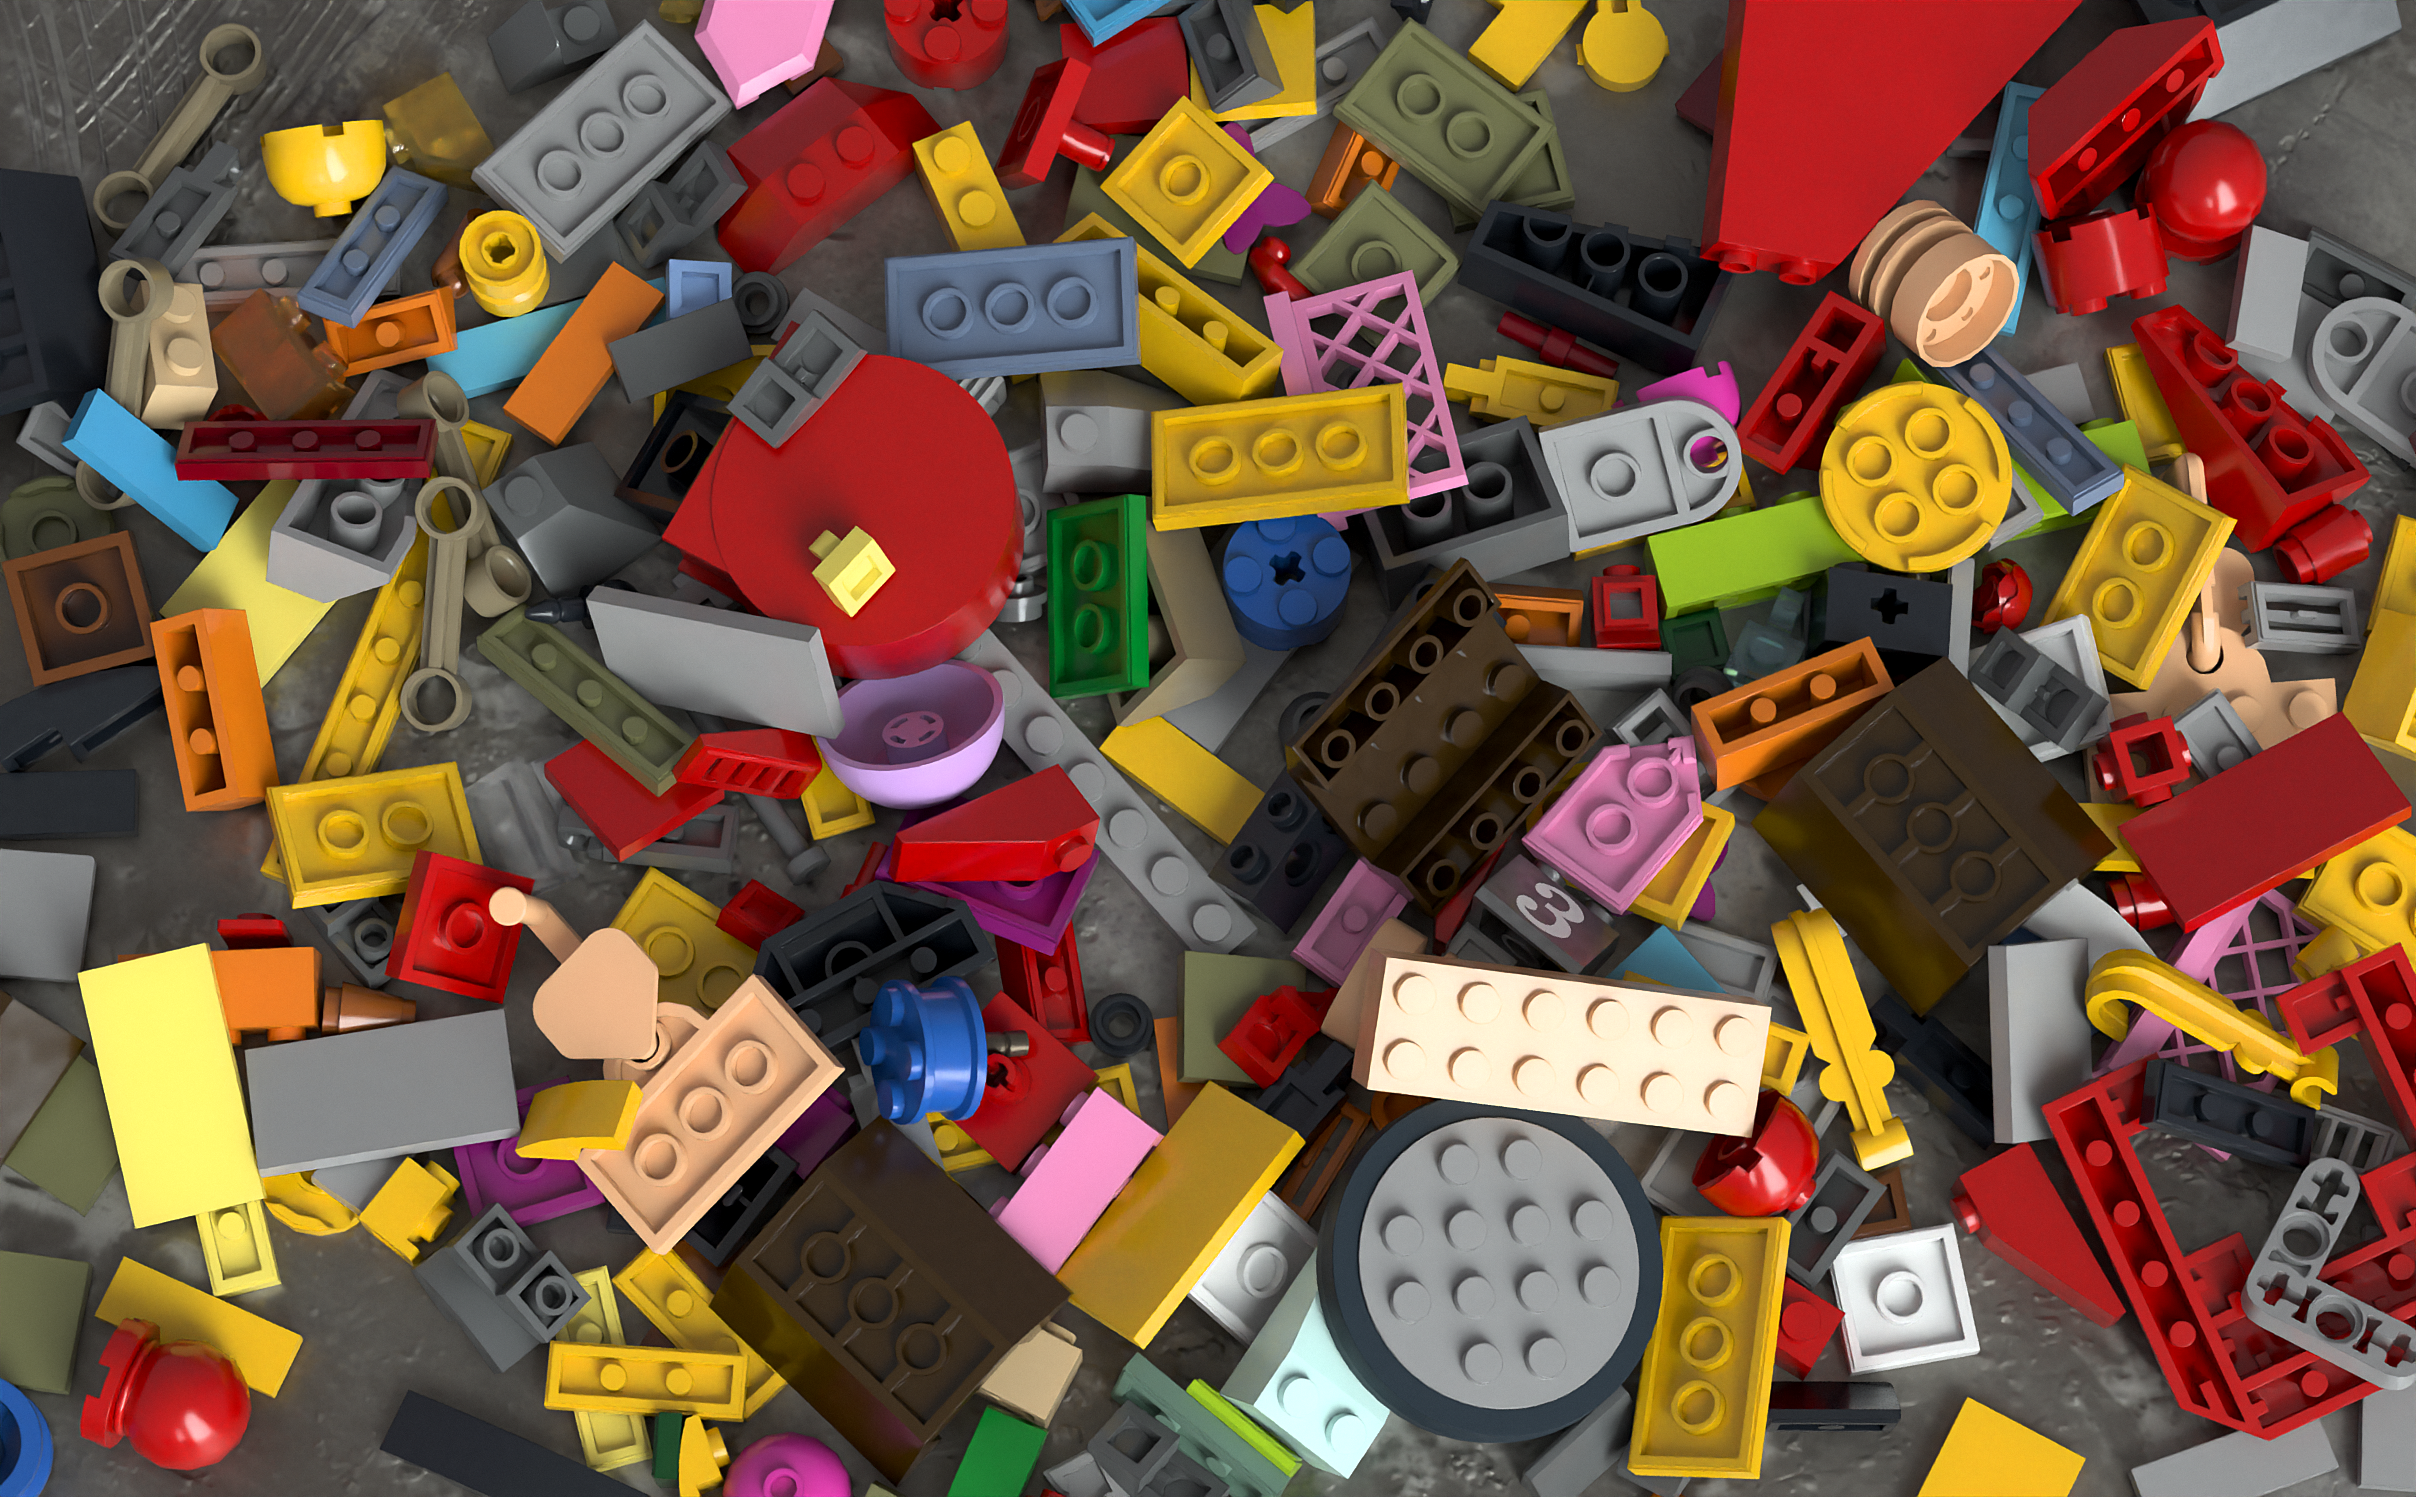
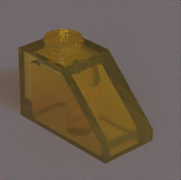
(437, 133)

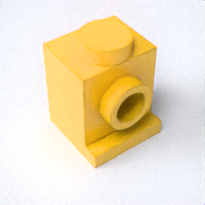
(411, 1208)

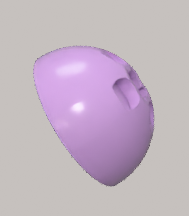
(917, 735)

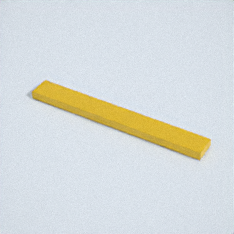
(388, 646)

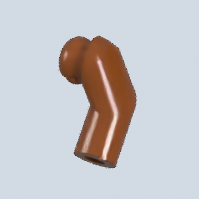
(448, 266)

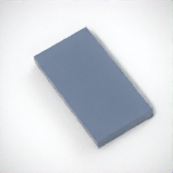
(1016, 308)

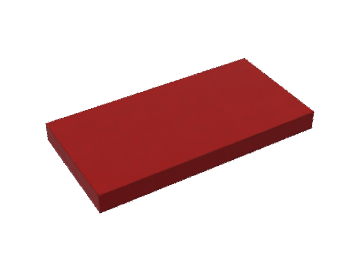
(2264, 822)

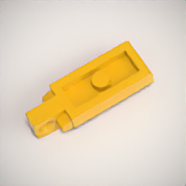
(1520, 388)

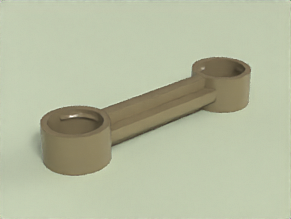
(185, 123)
(126, 355)
(488, 561)
(443, 604)

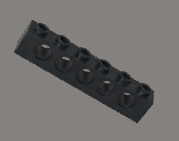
(1286, 842)

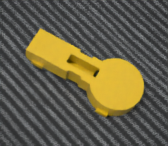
(1622, 46)

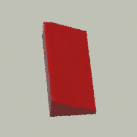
(1047, 986)

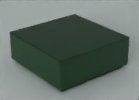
(1694, 641)
(667, 1449)

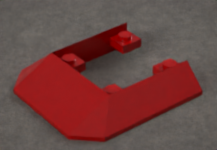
(2192, 1302)

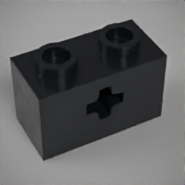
(1910, 601)

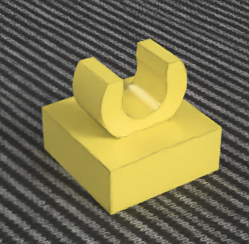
(850, 568)

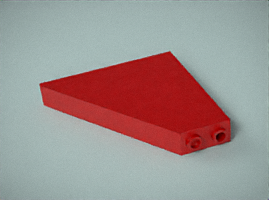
(1842, 112)

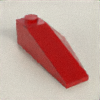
(2255, 449)

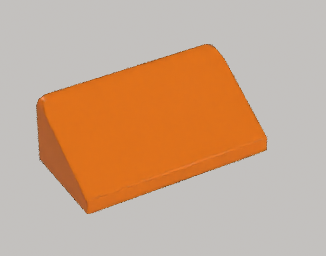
(1346, 170)
(397, 331)
(1540, 614)

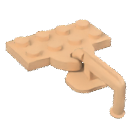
(2212, 637)
(711, 1084)

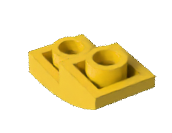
(578, 1117)
(701, 1459)

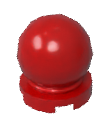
(2203, 189)
(172, 1400)

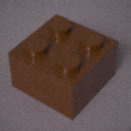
(82, 607)

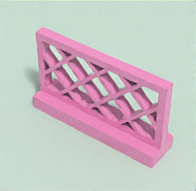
(1306, 373)
(2196, 957)

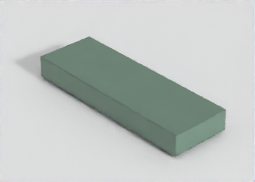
(1201, 1432)

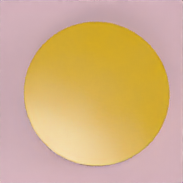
(1916, 477)

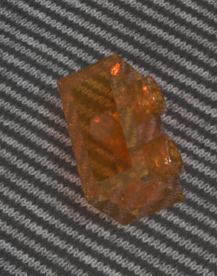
(280, 360)

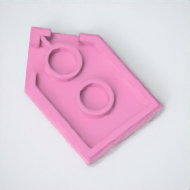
(761, 42)
(1621, 819)

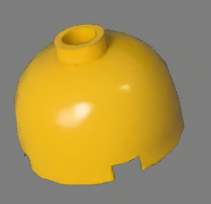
(326, 164)

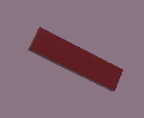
(307, 449)

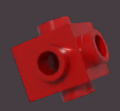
(2160, 747)

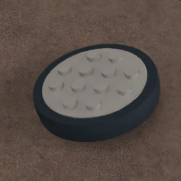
(1489, 1270)

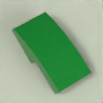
(999, 1456)

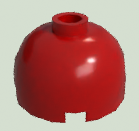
(1765, 1171)

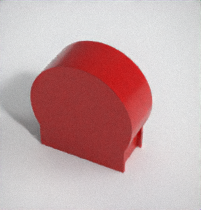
(906, 465)

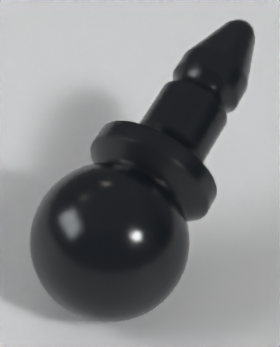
(571, 608)

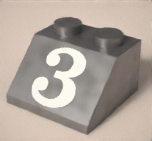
(1541, 922)

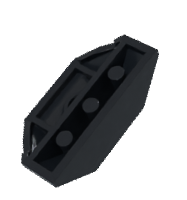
(845, 953)

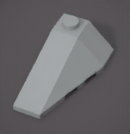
(1098, 431)
(347, 532)

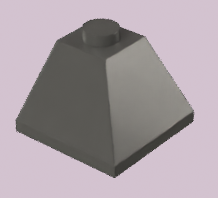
(567, 521)

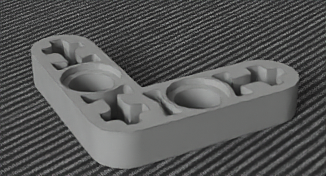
(2299, 1281)

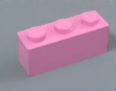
(1076, 1177)

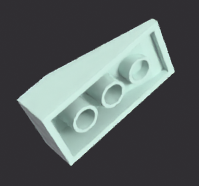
(1302, 1387)

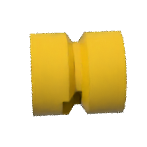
(504, 263)

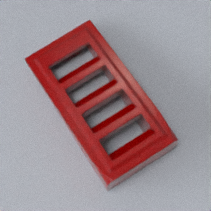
(752, 762)

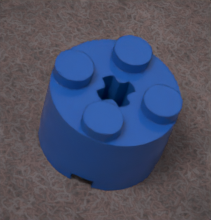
(1301, 609)

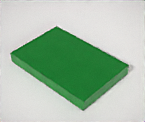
(1097, 597)

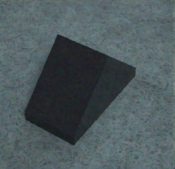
(744, 1207)

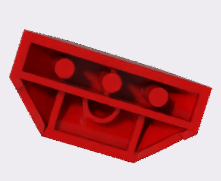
(2114, 109)
(818, 169)

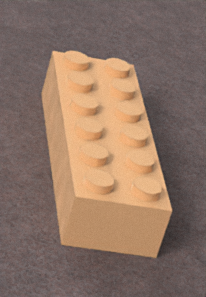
(1560, 1042)

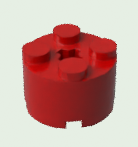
(943, 52)
(2100, 257)

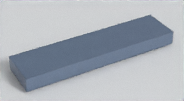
(2034, 430)

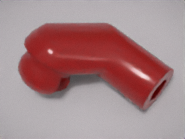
(1268, 268)

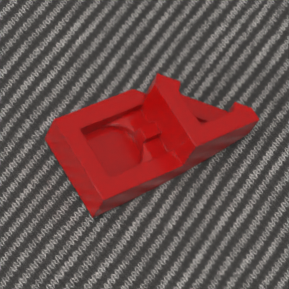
(1275, 1030)

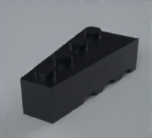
(1599, 283)

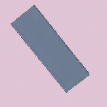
(373, 246)

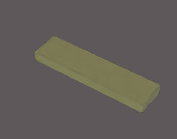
(587, 697)

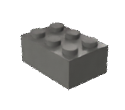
(1498, 521)

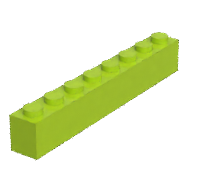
(1754, 554)

